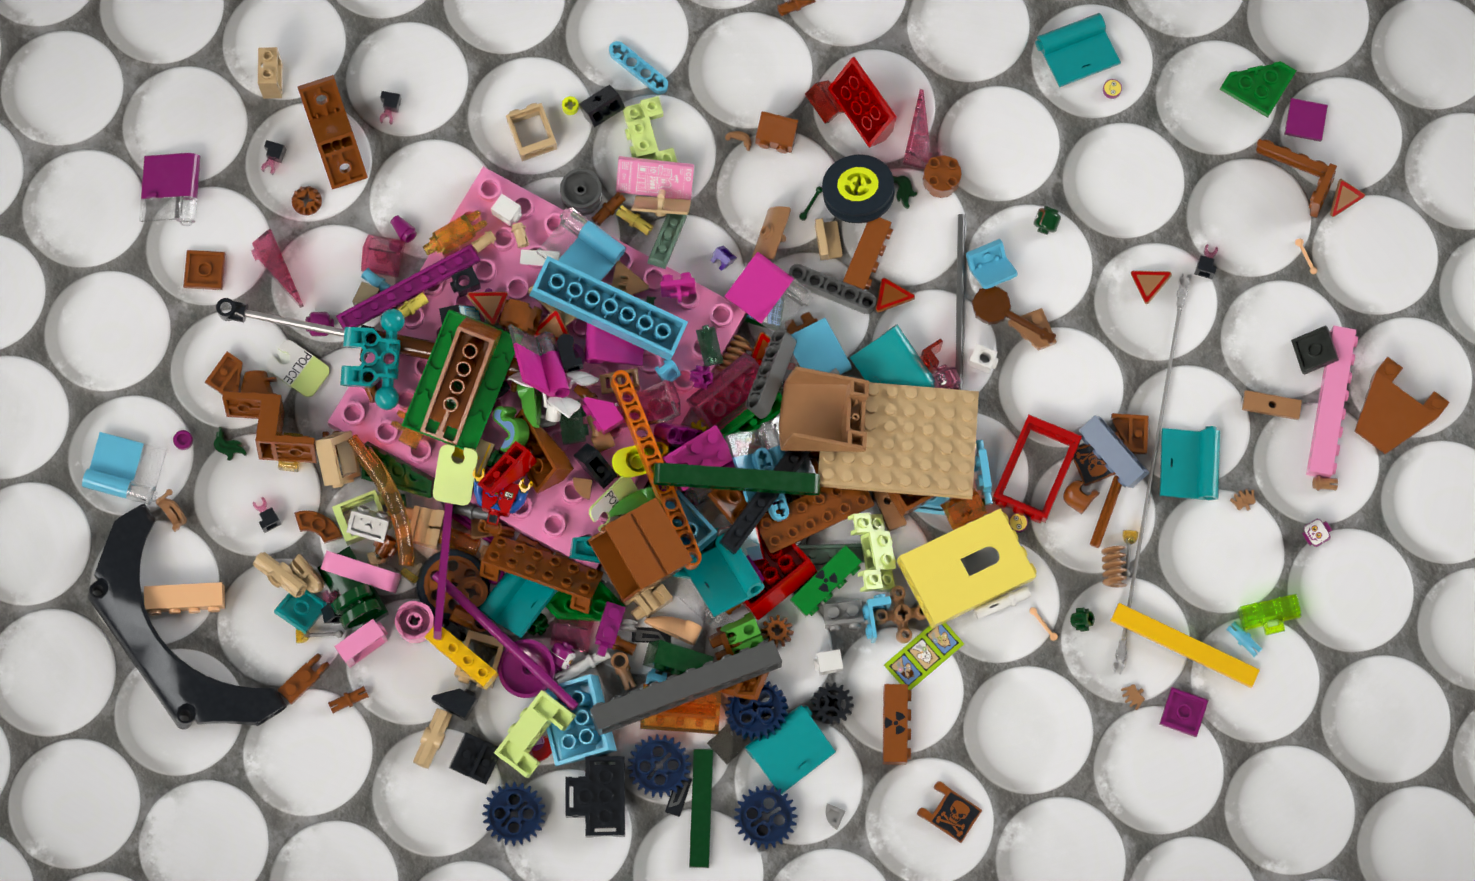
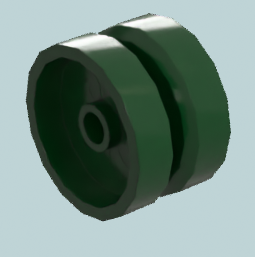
(356, 606)

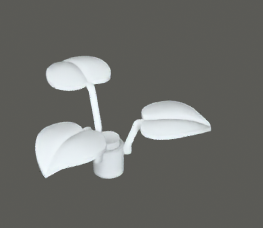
(559, 405)

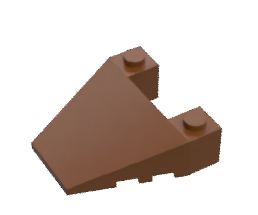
(1391, 414)

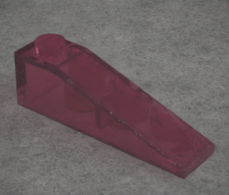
(918, 144)
(271, 259)

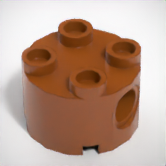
(942, 176)
(521, 316)

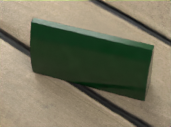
(343, 584)

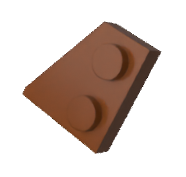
(226, 374)
(1132, 431)

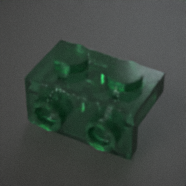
(573, 428)

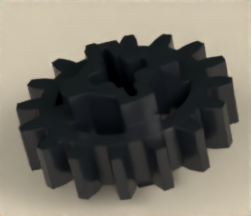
(840, 714)

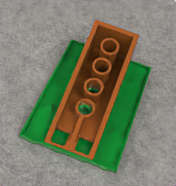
(460, 381)

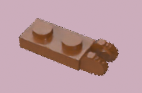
(302, 679)

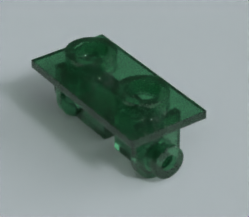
(709, 346)

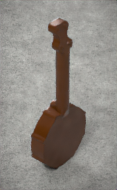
(993, 306)

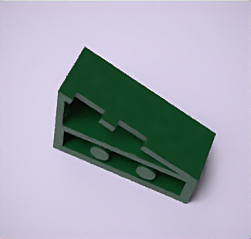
(673, 658)

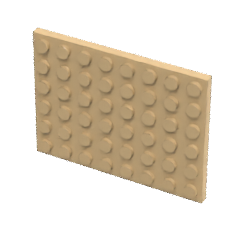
(915, 444)

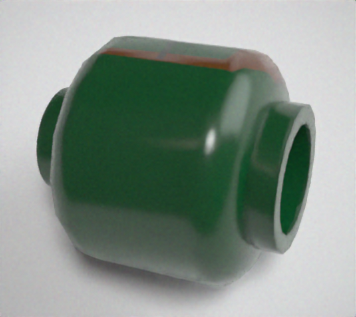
(1047, 220)

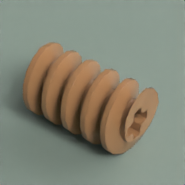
(738, 347)
(1113, 566)

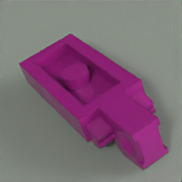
(608, 627)

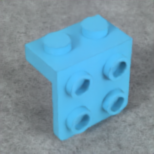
(990, 264)
(871, 606)

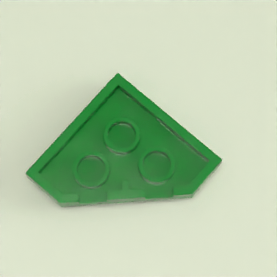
(1259, 86)
(560, 605)

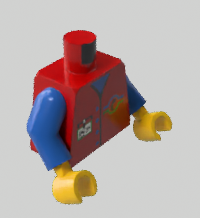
(503, 502)

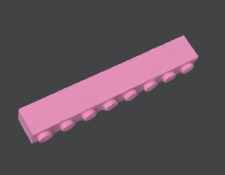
(1331, 404)

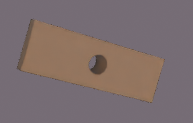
(1283, 406)
(890, 513)

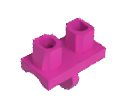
(677, 288)

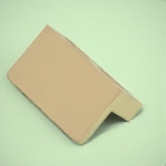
(828, 239)

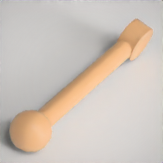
(1299, 242)
(1053, 636)

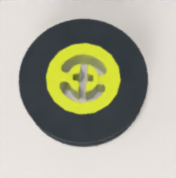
(842, 183)

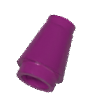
(403, 229)

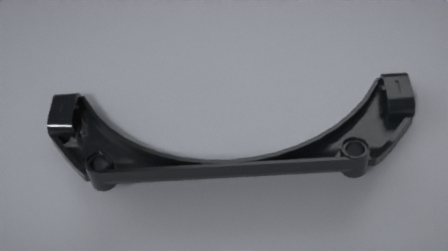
(173, 681)

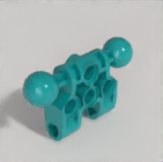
(353, 376)

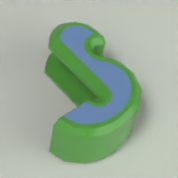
(515, 427)

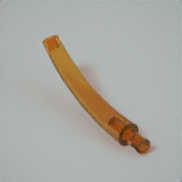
(386, 486)

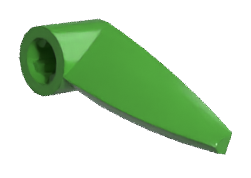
(531, 404)
(632, 501)

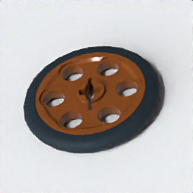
(426, 585)

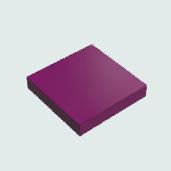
(1306, 119)
(1183, 712)

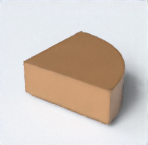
(583, 487)

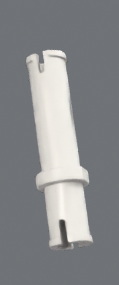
(1009, 599)
(580, 667)

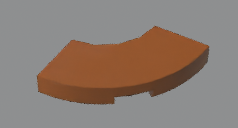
(319, 524)

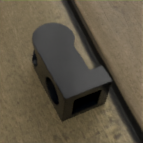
(566, 349)

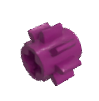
(701, 376)

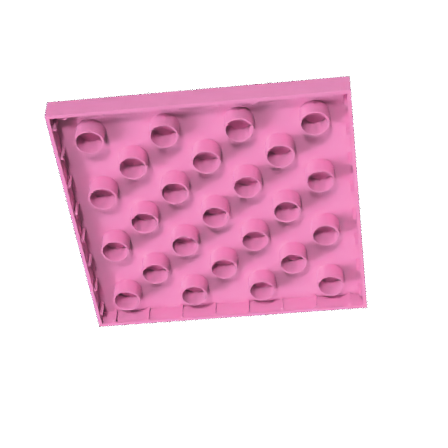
(558, 511)

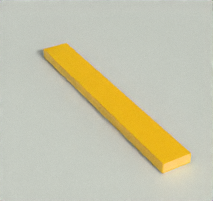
(1185, 645)

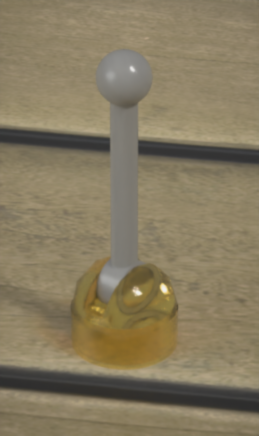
(1129, 538)
(302, 638)

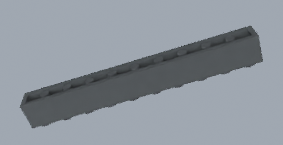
(685, 687)

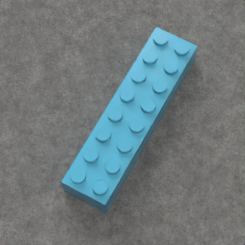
(608, 308)

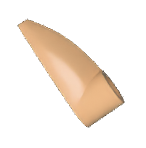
(678, 628)

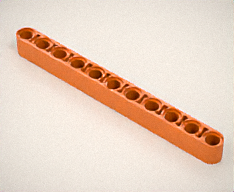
(649, 460)

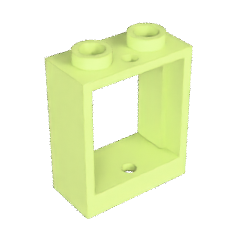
(350, 504)

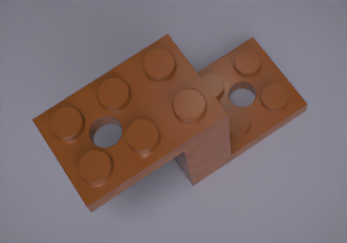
(332, 132)
(269, 438)

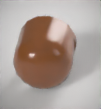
(1077, 498)

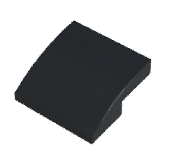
(474, 758)

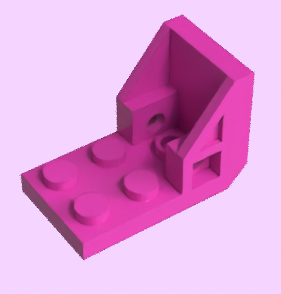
(703, 450)

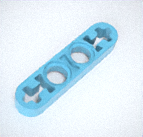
(636, 69)
(757, 465)

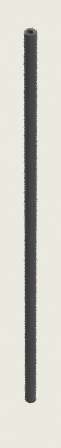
(960, 296)

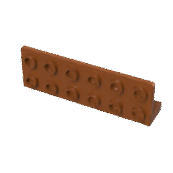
(811, 515)
(543, 569)

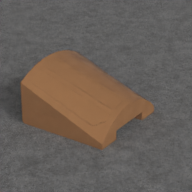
(823, 412)

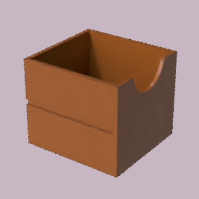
(640, 549)

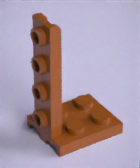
(1303, 163)

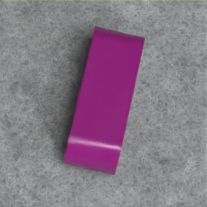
(675, 433)

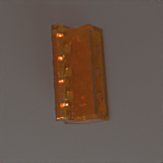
(695, 716)

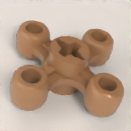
(902, 623)

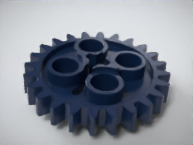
(757, 726)
(645, 754)
(501, 801)
(775, 832)

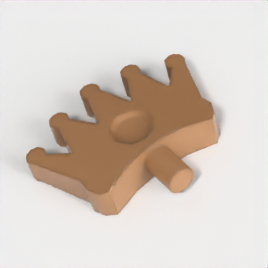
(1244, 500)
(1133, 695)

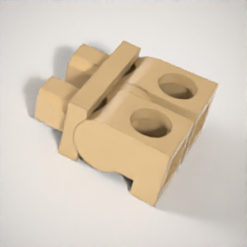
(421, 521)
(649, 601)

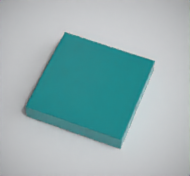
(301, 611)

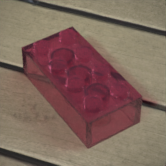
(726, 395)

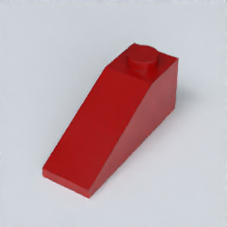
(508, 469)

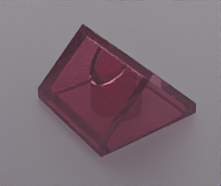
(382, 255)
(574, 632)

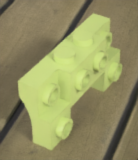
(641, 133)
(876, 551)
(529, 730)

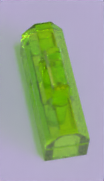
(1272, 610)

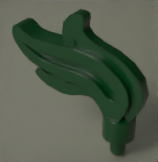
(905, 190)
(227, 447)

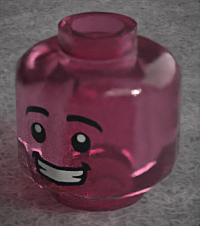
(947, 377)

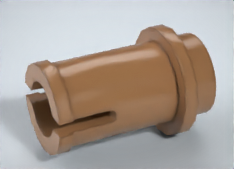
(1324, 483)

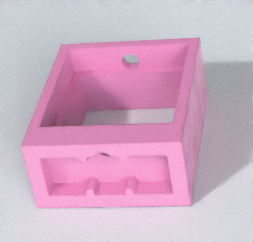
(362, 642)

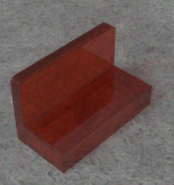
(823, 101)
(928, 355)

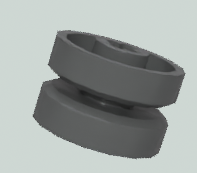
(581, 181)

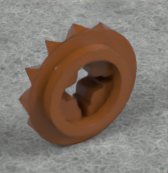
(311, 207)
(481, 588)

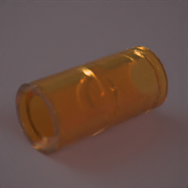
(462, 541)

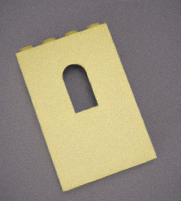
(942, 581)

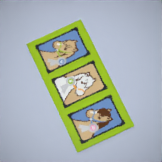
(923, 655)

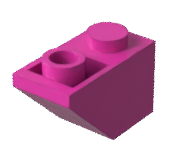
(604, 413)

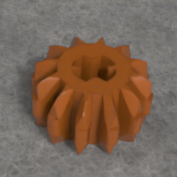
(769, 634)

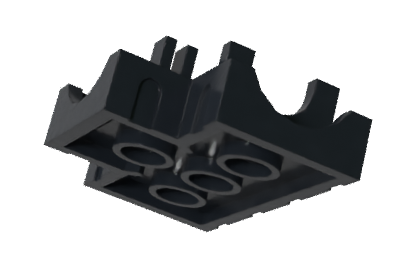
(599, 796)

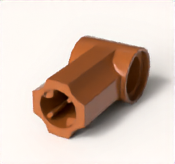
(463, 618)

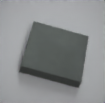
(1315, 350)

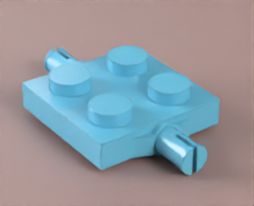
(983, 479)

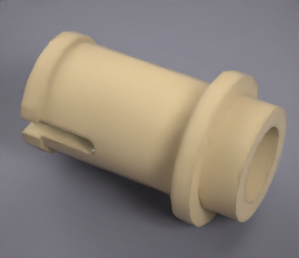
(520, 235)
(484, 241)

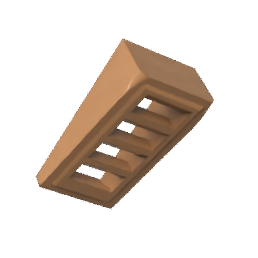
(632, 372)

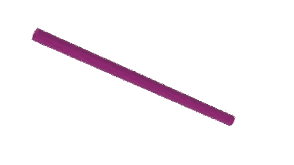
(509, 644)

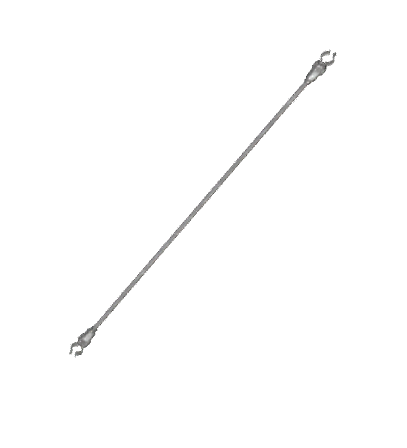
(1181, 296)

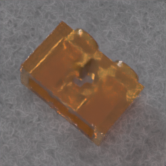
(954, 510)

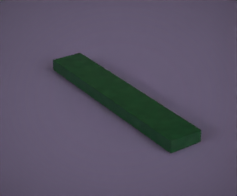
(701, 808)

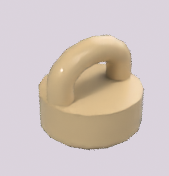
(375, 561)

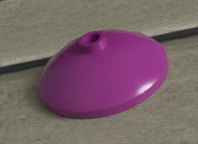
(515, 675)

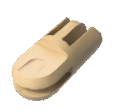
(307, 573)

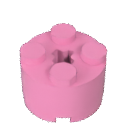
(404, 617)

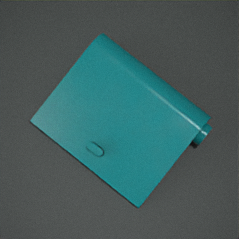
(1076, 47)
(892, 361)
(1194, 463)
(728, 576)
(516, 603)
(793, 745)

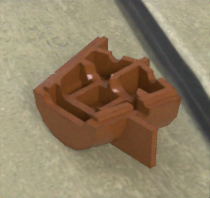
(257, 382)

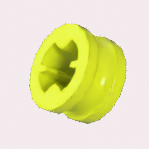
(574, 109)

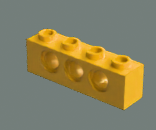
(463, 658)

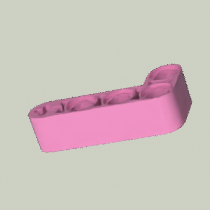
(361, 571)

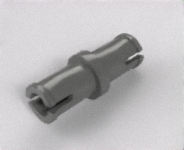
(471, 511)

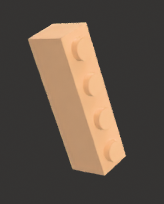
(184, 598)

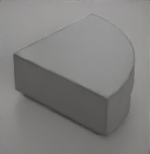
(834, 815)

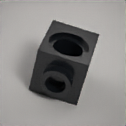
(468, 274)

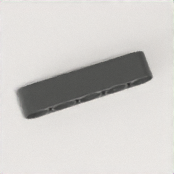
(842, 289)
(771, 373)

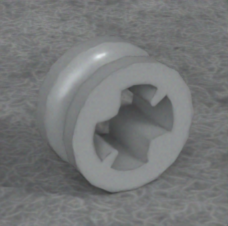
(628, 625)

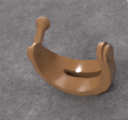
(167, 505)

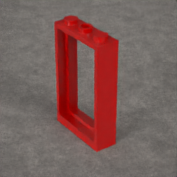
(1051, 431)

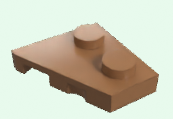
(1038, 318)

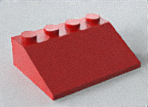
(863, 104)
(783, 575)

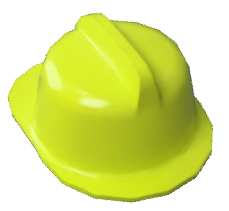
(628, 463)

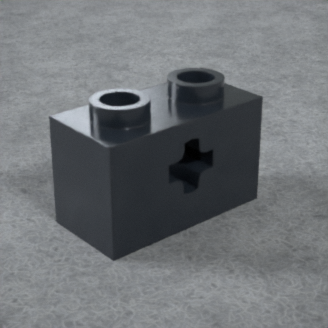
(601, 105)

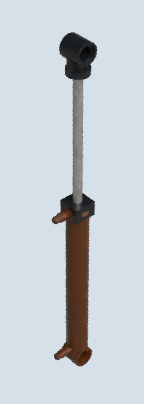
(409, 345)

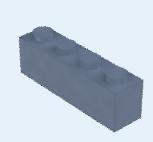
(1113, 452)

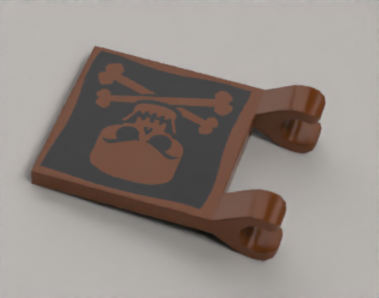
(1090, 466)
(953, 814)

